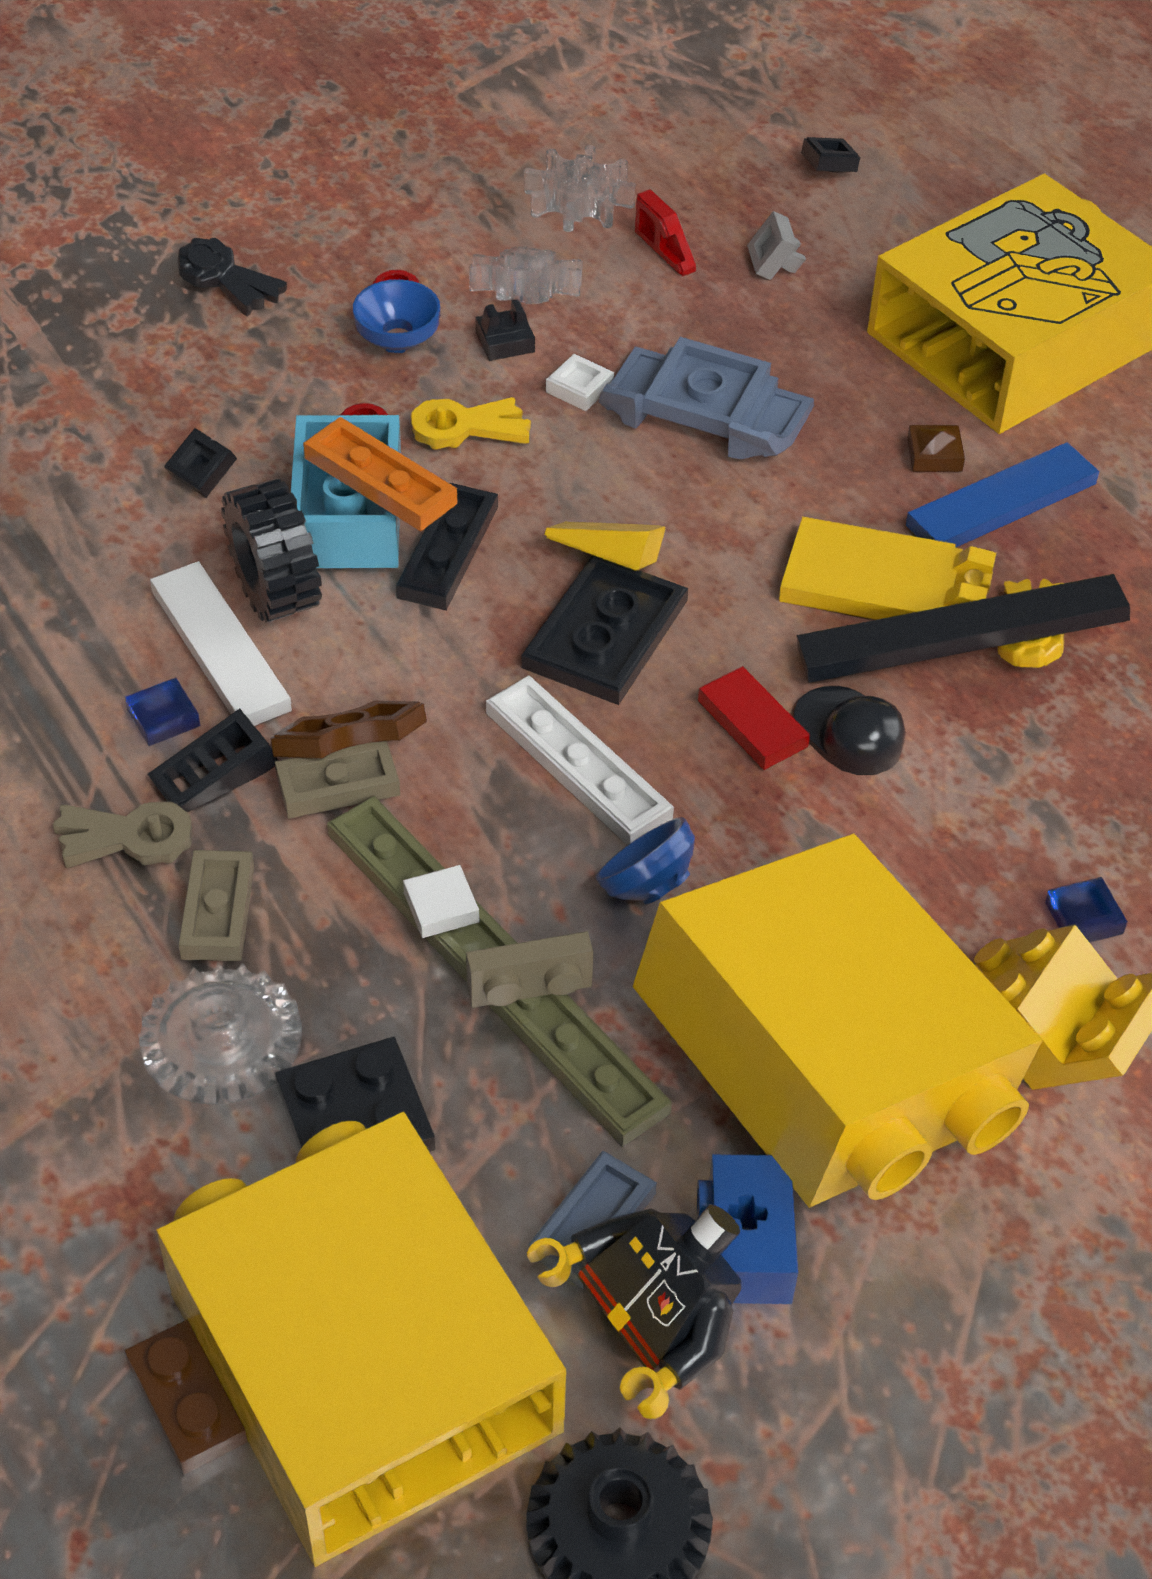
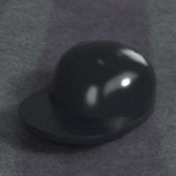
(852, 729)

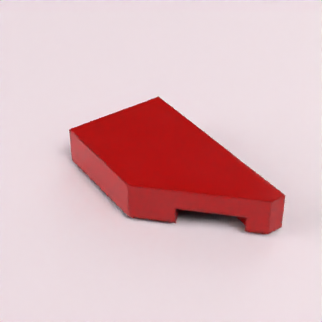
(663, 232)

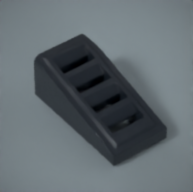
(219, 741)

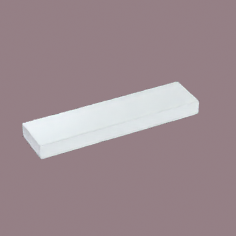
(220, 644)
(579, 760)

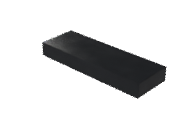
(447, 549)

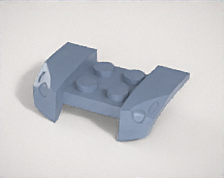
(710, 393)

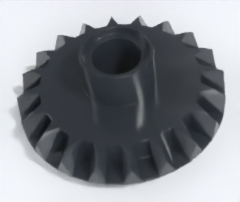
(579, 1541)

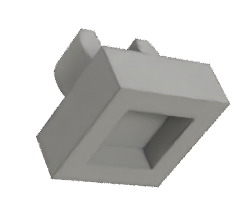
(775, 247)

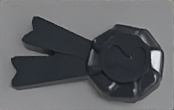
(212, 264)

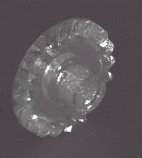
(224, 1060)

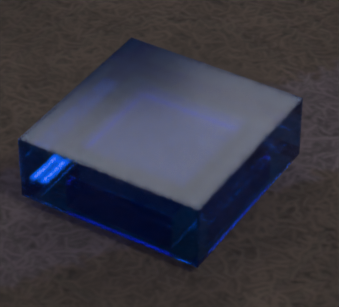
(162, 711)
(1089, 908)

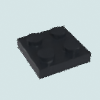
(353, 1085)

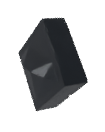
(830, 154)
(200, 462)

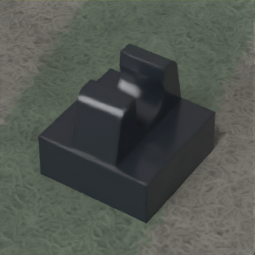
(505, 332)

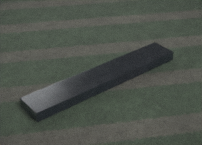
(963, 628)

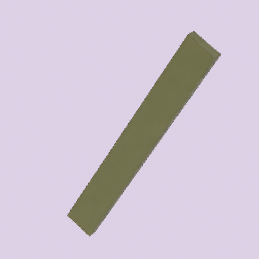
(547, 1024)

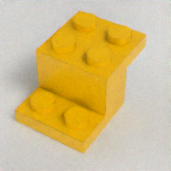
(1073, 1002)

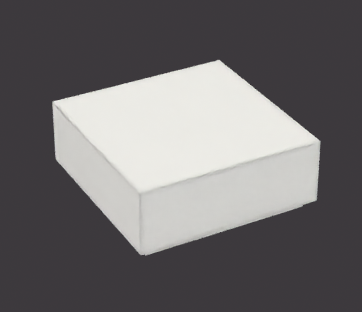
(578, 382)
(441, 901)

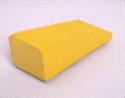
(623, 544)

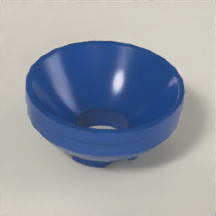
(393, 306)
(650, 863)

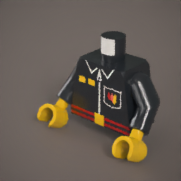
(660, 1288)

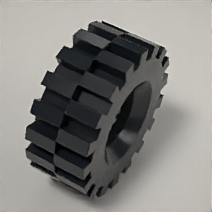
(271, 549)

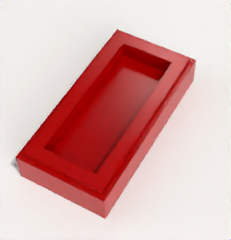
(753, 718)

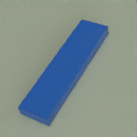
(1004, 497)

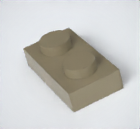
(337, 779)
(216, 905)
(529, 969)

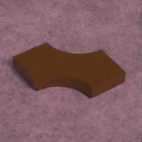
(333, 732)

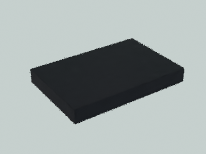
(605, 629)

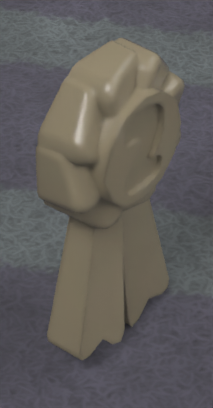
(149, 833)

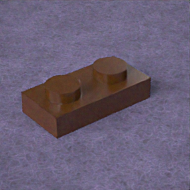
(186, 1396)

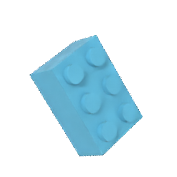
(342, 522)

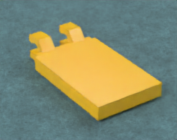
(880, 571)

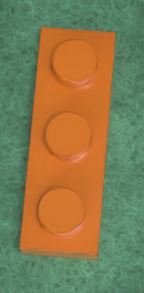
(380, 473)

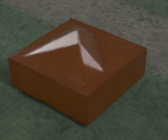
(936, 448)

